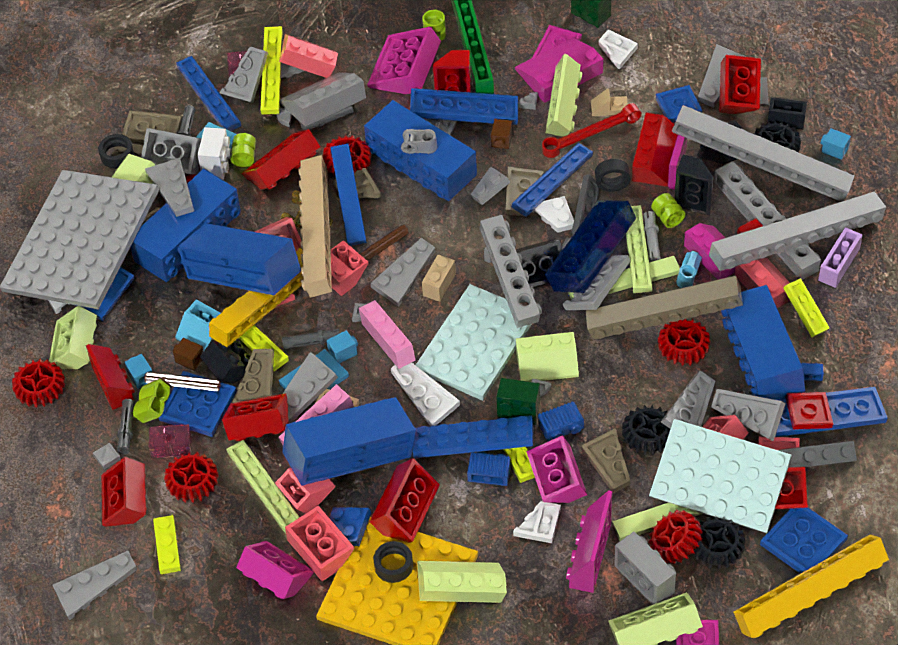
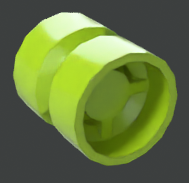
(436, 20)
(243, 150)
(668, 210)

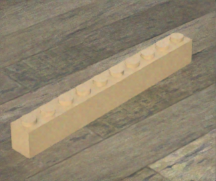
(315, 227)

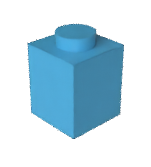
(835, 143)
(342, 346)
(136, 369)

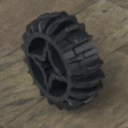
(780, 134)
(645, 436)
(720, 549)

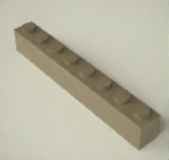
(664, 307)

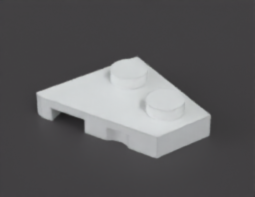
(617, 47)
(556, 213)
(540, 523)

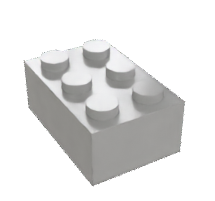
(166, 146)
(645, 568)

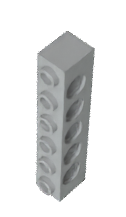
(521, 314)

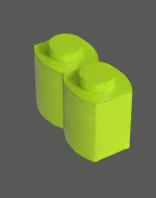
(151, 401)

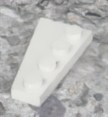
(426, 394)

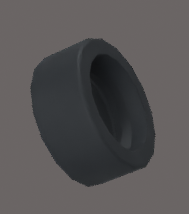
(113, 141)
(612, 166)
(393, 548)

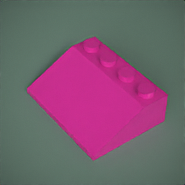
(405, 61)
(541, 69)
(591, 545)

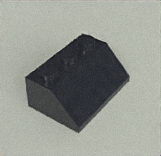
(693, 185)
(538, 260)

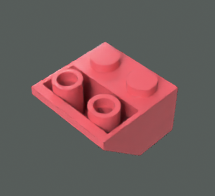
(346, 267)
(306, 496)

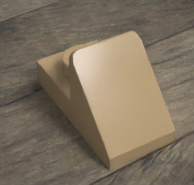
(605, 105)

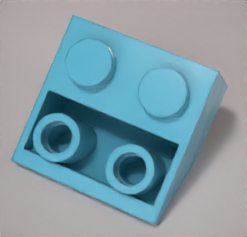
(196, 322)

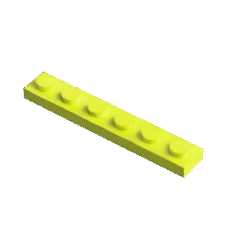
(272, 71)

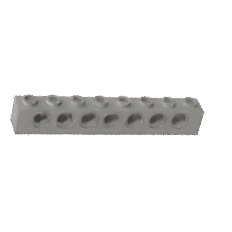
(754, 205)

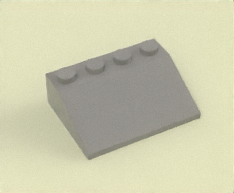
(325, 97)

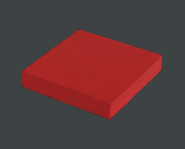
(809, 410)

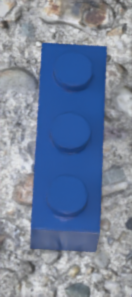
(813, 372)

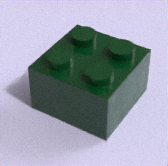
(592, 11)
(518, 399)

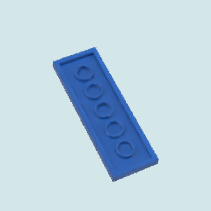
(463, 106)
(847, 410)
(473, 436)

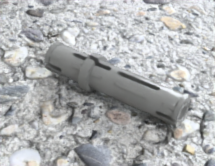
(651, 231)

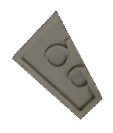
(520, 181)
(258, 376)
(608, 460)

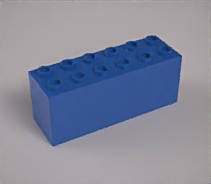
(442, 171)
(160, 236)
(239, 258)
(763, 346)
(348, 441)

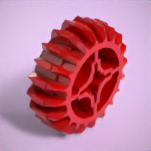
(356, 147)
(684, 348)
(39, 384)
(186, 471)
(676, 536)

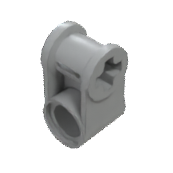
(420, 140)

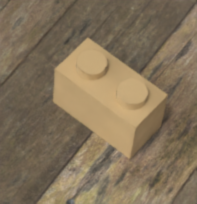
(438, 278)

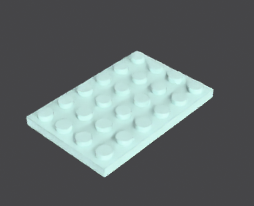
(473, 343)
(720, 475)

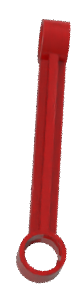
(629, 113)

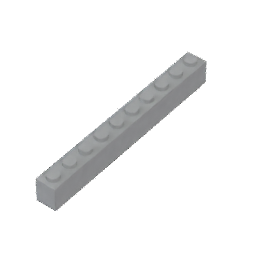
(763, 153)
(796, 231)

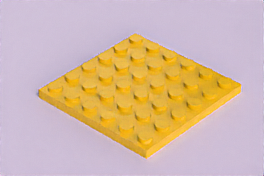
(386, 609)

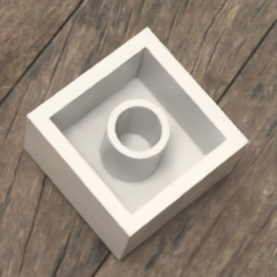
(215, 151)

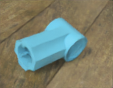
(688, 269)

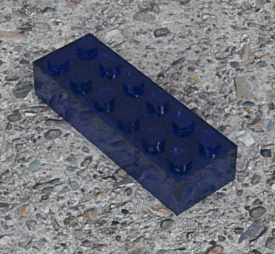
(590, 246)

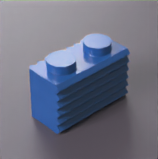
(561, 421)
(489, 468)

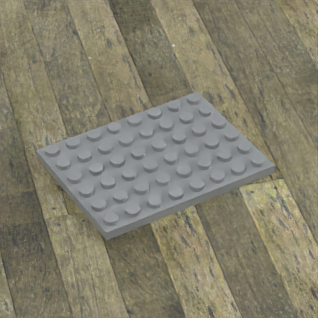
(80, 239)

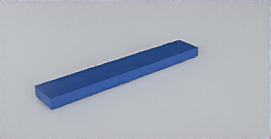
(208, 94)
(552, 179)
(348, 195)

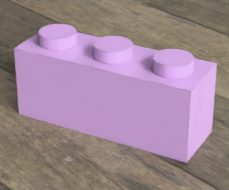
(840, 257)

